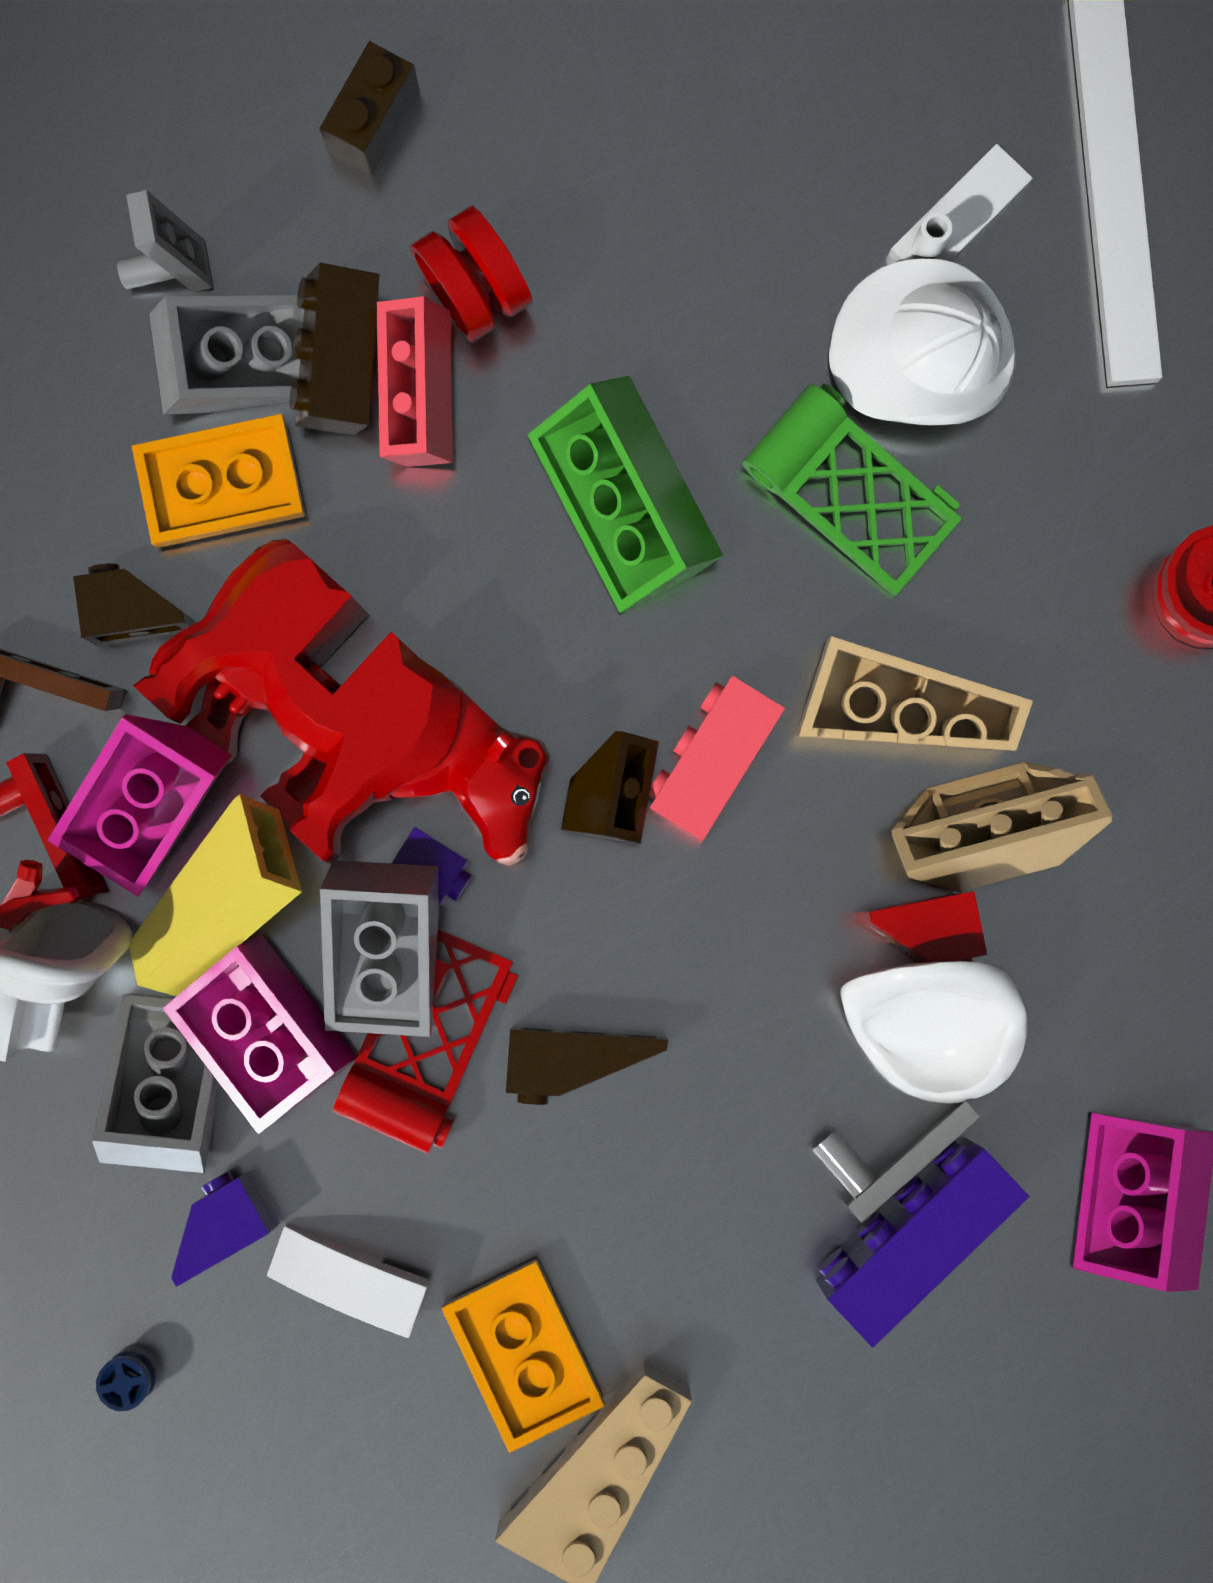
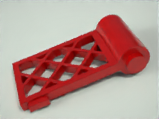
(407, 1106)

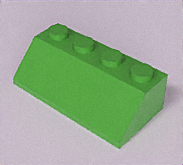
(624, 492)

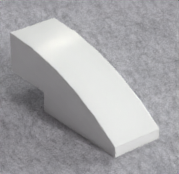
(348, 1280)

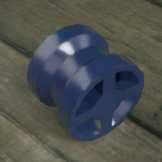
(115, 1385)

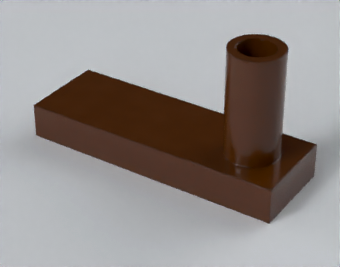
(59, 682)

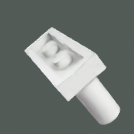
(965, 209)

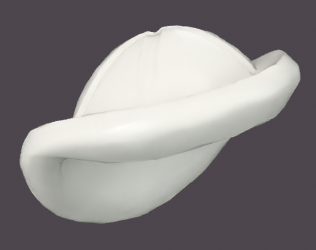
(923, 345)
(939, 1027)

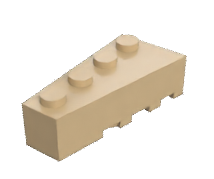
(894, 700)
(591, 1491)

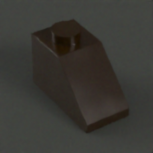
(122, 607)
(612, 789)

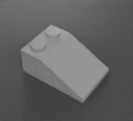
(225, 351)
(379, 947)
(154, 1094)

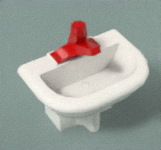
(49, 957)

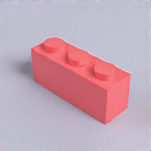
(414, 382)
(714, 757)

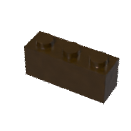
(335, 349)

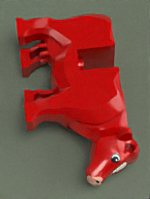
(374, 738)

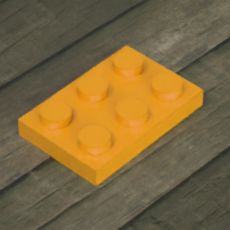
(218, 481)
(523, 1355)

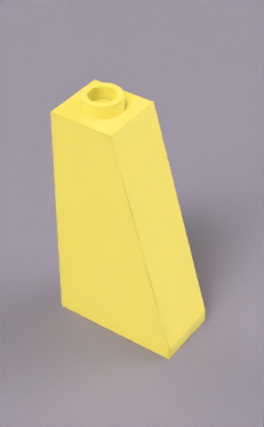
(218, 899)

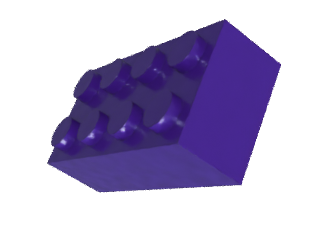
(919, 1239)

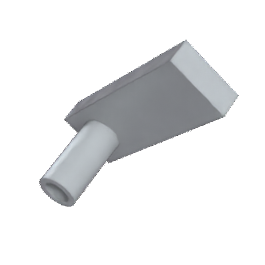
(167, 247)
(871, 1190)

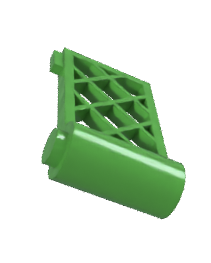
(802, 442)

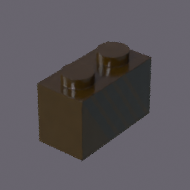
(370, 107)

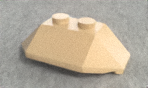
(999, 825)

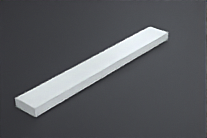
(1115, 192)

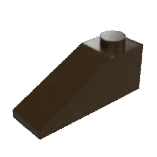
(562, 1060)

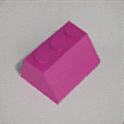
(138, 799)
(258, 1032)
(1144, 1202)

